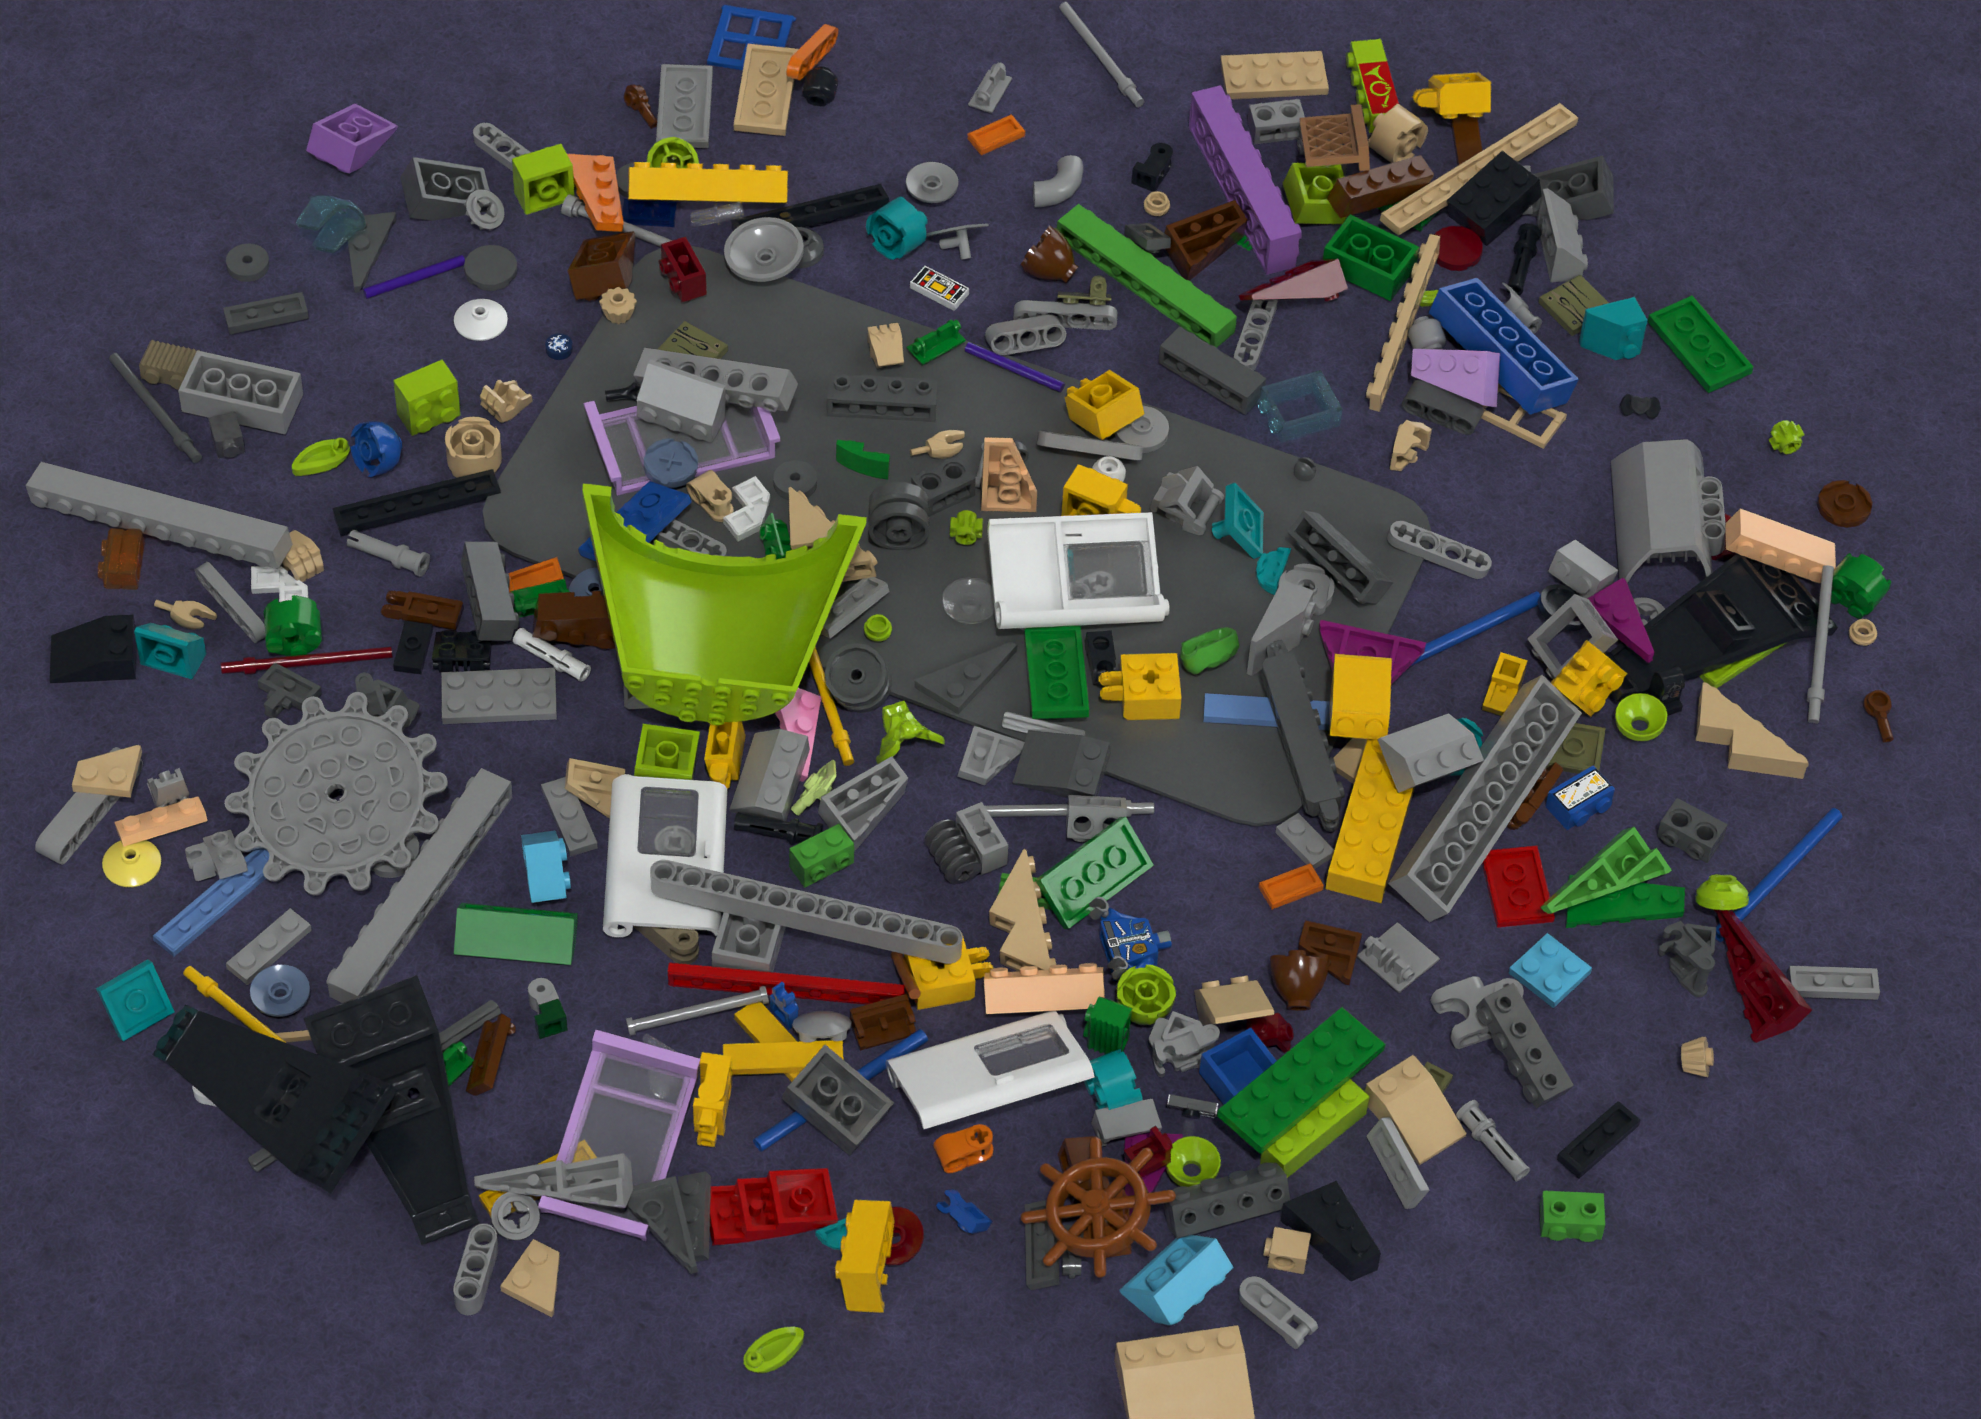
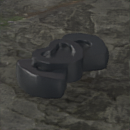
(1631, 404)

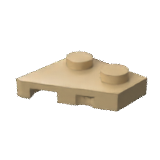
(108, 773)
(592, 783)
(535, 1278)

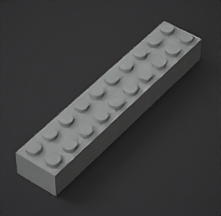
(1485, 799)

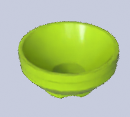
(1643, 708)
(1722, 893)
(1193, 1151)

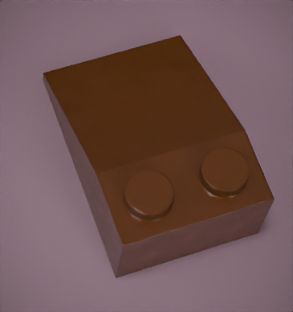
(602, 265)

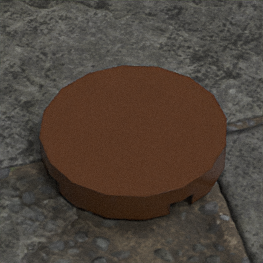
(1842, 511)

